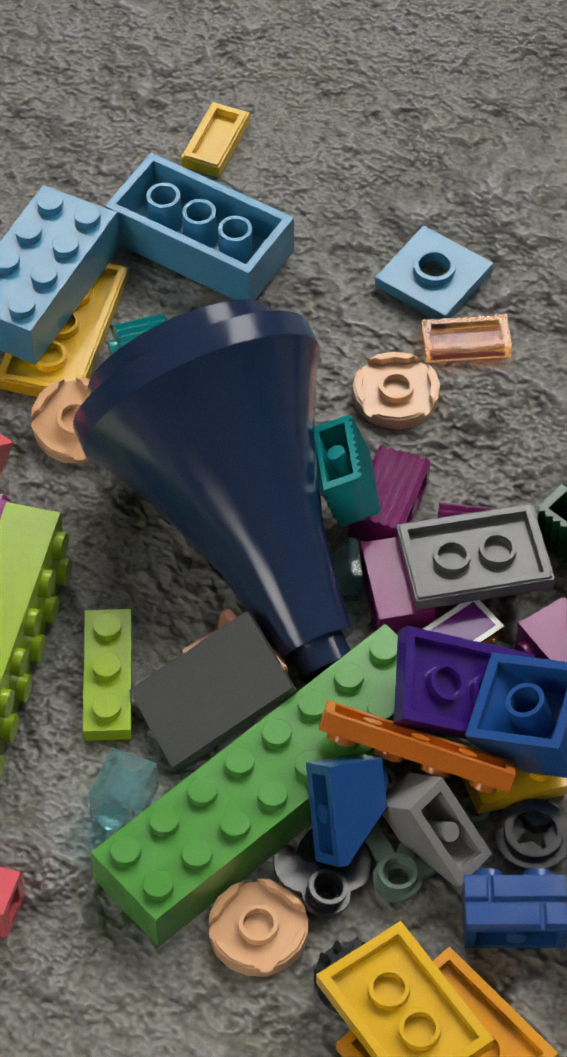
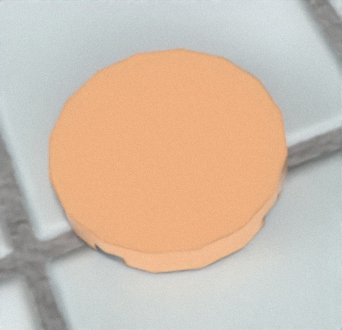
(396, 390)
(54, 416)
(258, 928)

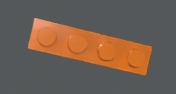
(435, 754)

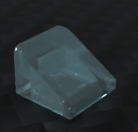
(348, 569)

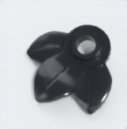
(307, 876)

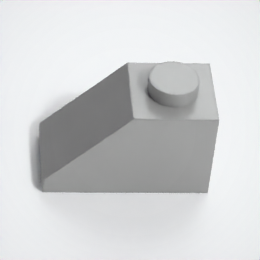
(435, 826)

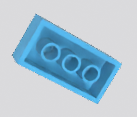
(202, 228)
(49, 267)

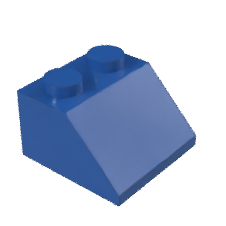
(523, 713)

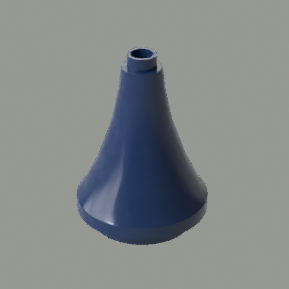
(220, 438)

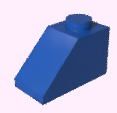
(345, 804)

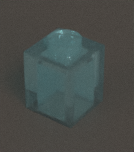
(122, 789)

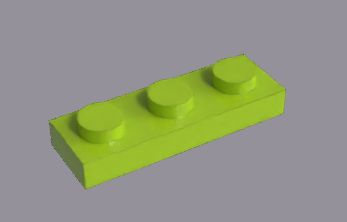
(107, 675)

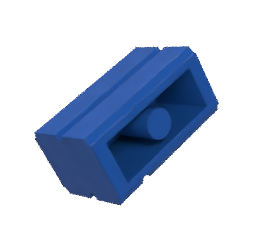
(514, 909)

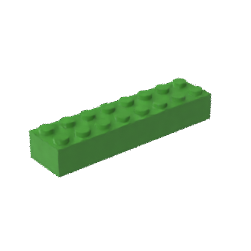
(241, 801)

